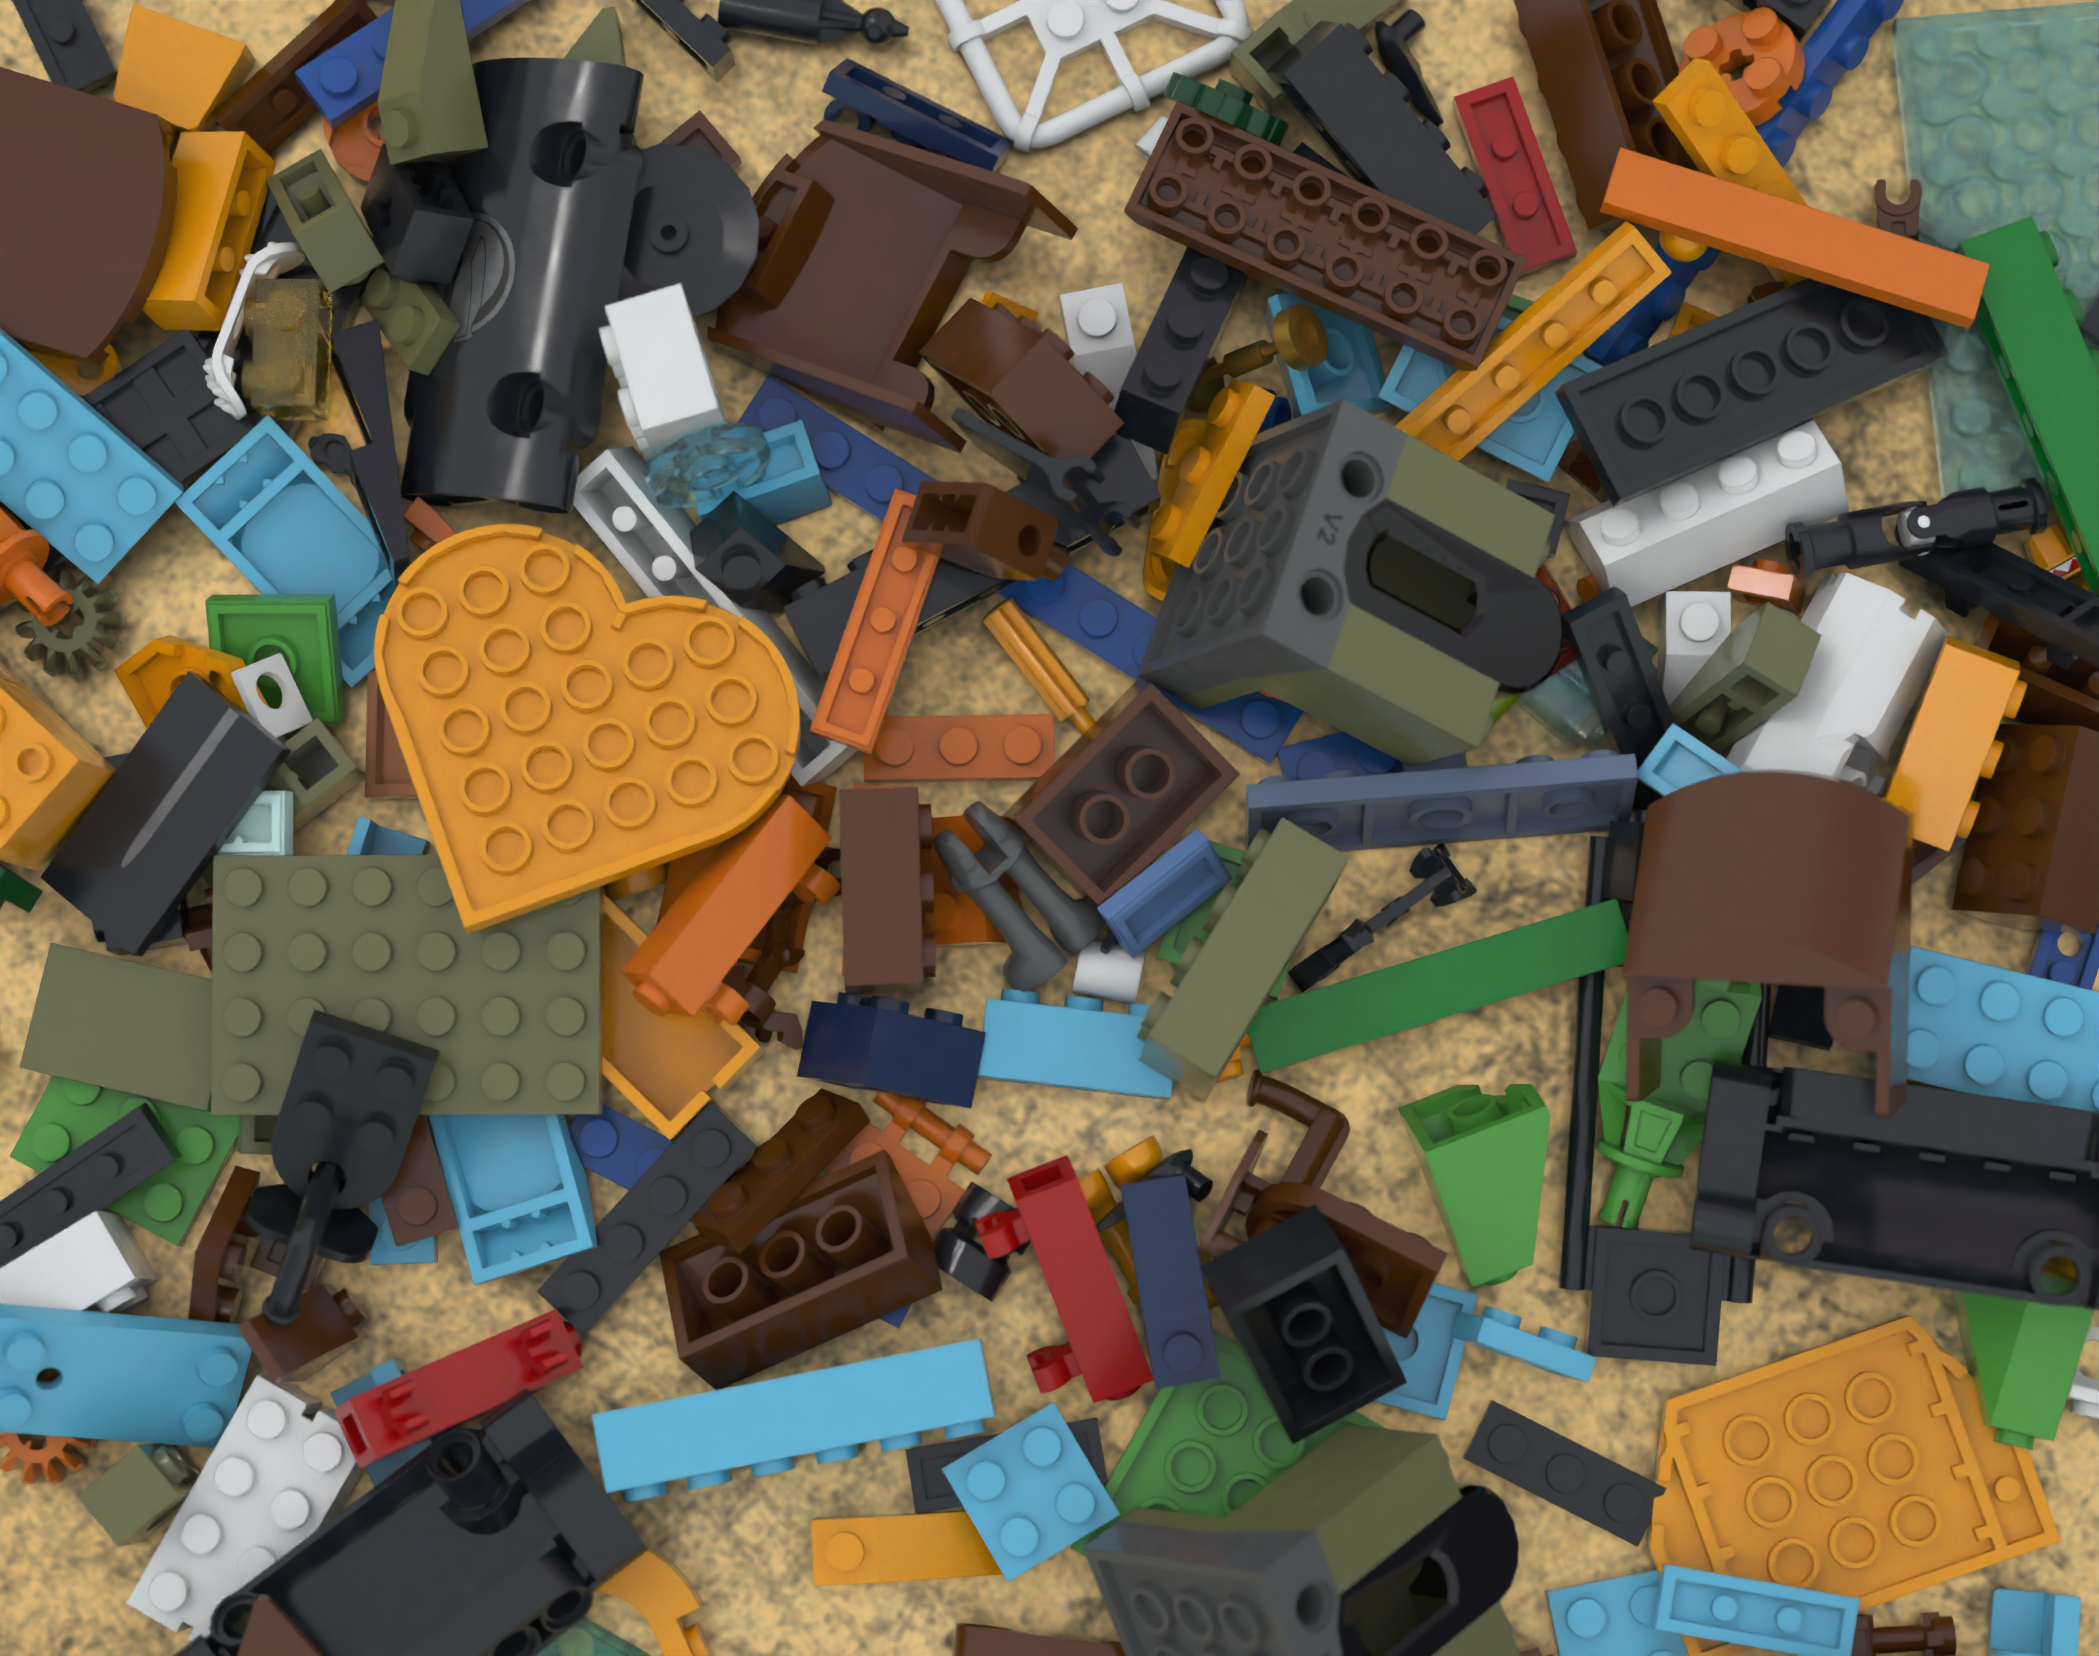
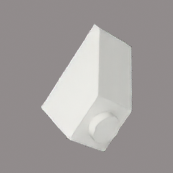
(1688, 634)

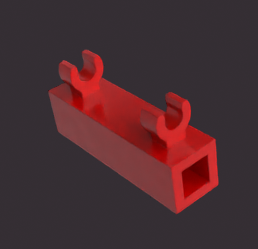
(1079, 1278)
(459, 1388)

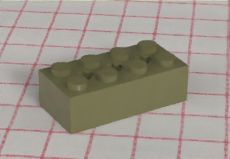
(1248, 949)

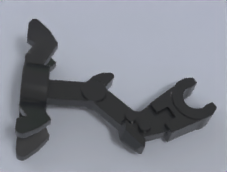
(1439, 877)

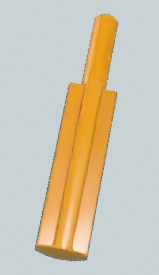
(1039, 663)

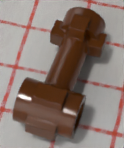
(1933, 1636)

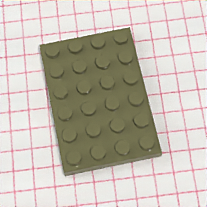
(388, 950)

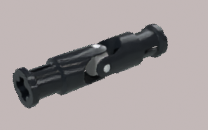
(1956, 521)

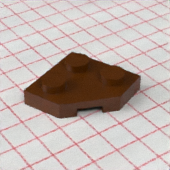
(223, 1252)

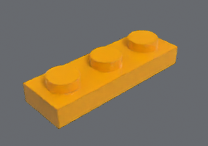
(1209, 472)

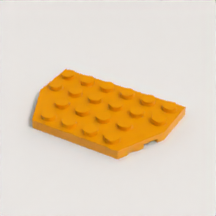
(1843, 1475)

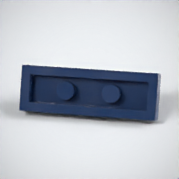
(911, 117)

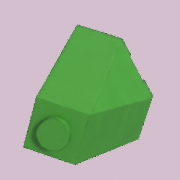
(1484, 1173)
(2021, 1360)

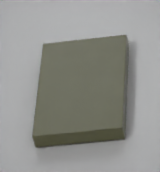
(122, 1027)

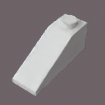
(1103, 343)

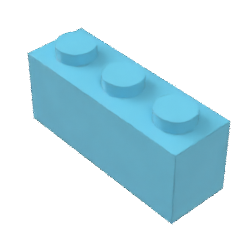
(1068, 1046)

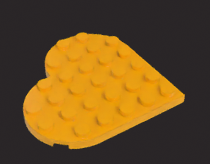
(573, 727)

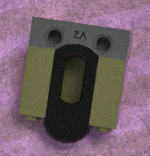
(1363, 589)
(1335, 1557)

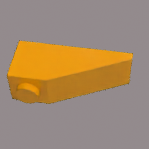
(898, 1548)

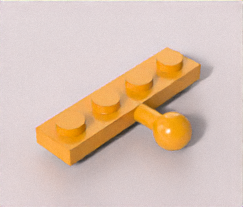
(1721, 145)

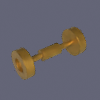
(1297, 338)

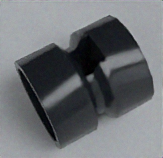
(964, 1257)

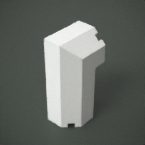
(1854, 689)

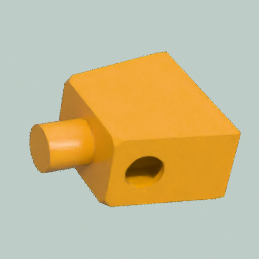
(178, 70)

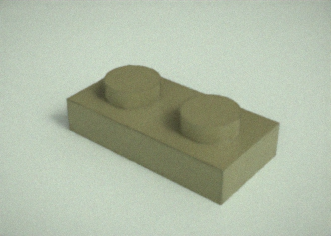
(410, 318)

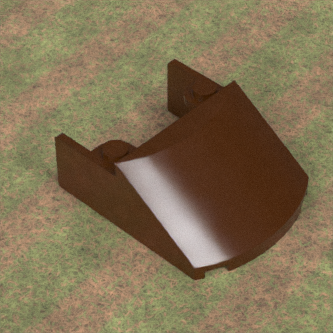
(79, 215)
(862, 265)
(1774, 886)

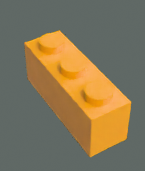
(212, 229)
(1954, 740)

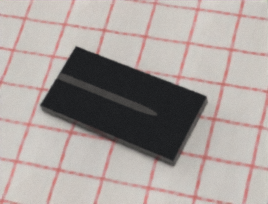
(165, 814)

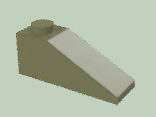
(429, 85)
(1746, 678)

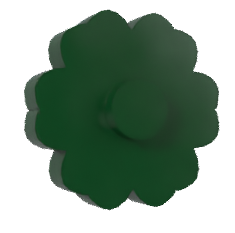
(1227, 104)

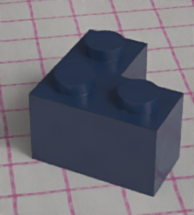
(886, 1050)

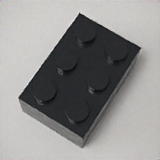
(1304, 1323)

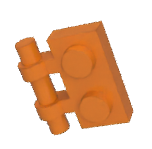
(927, 1184)

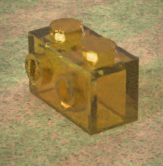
(289, 349)

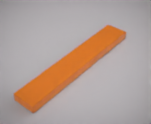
(1795, 238)

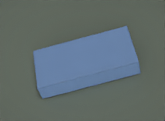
(1164, 893)

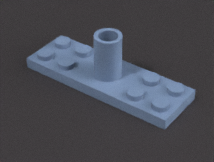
(1450, 801)

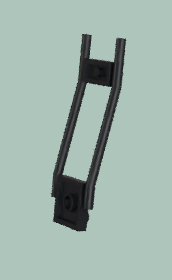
(1645, 1284)

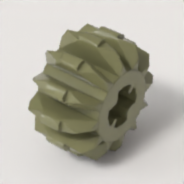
(87, 638)

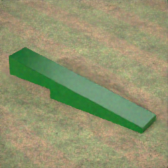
(1439, 986)

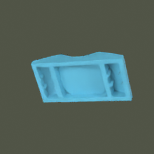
(294, 535)
(514, 1191)

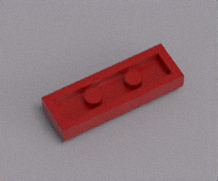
(1514, 174)

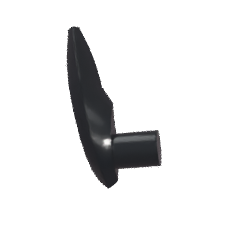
(1399, 61)
(1180, 1162)

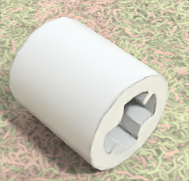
(1108, 975)

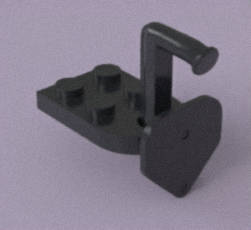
(352, 1116)

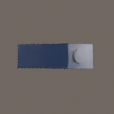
(1170, 1281)

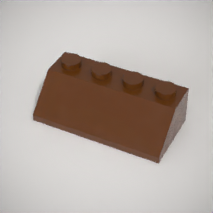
(1599, 77)
(819, 1270)

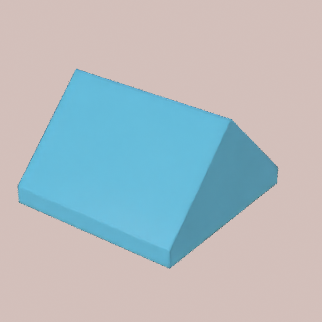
(1349, 371)

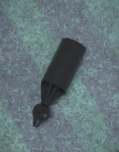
(809, 20)

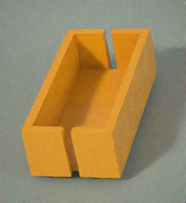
(668, 1060)

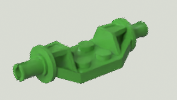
(1671, 1118)

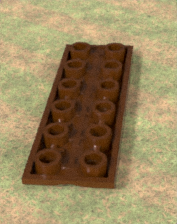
(1325, 237)

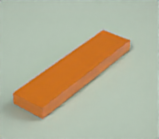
(876, 635)

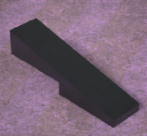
(374, 468)

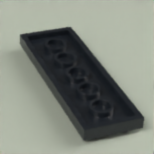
(1741, 382)

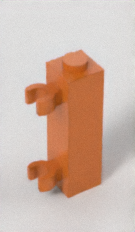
(725, 909)

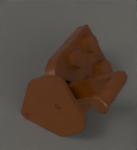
(1390, 1263)

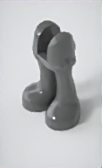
(1070, 921)

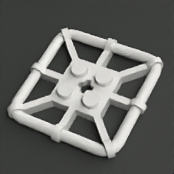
(1072, 28)

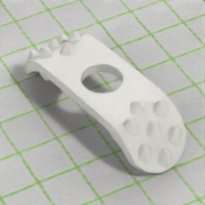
(264, 264)

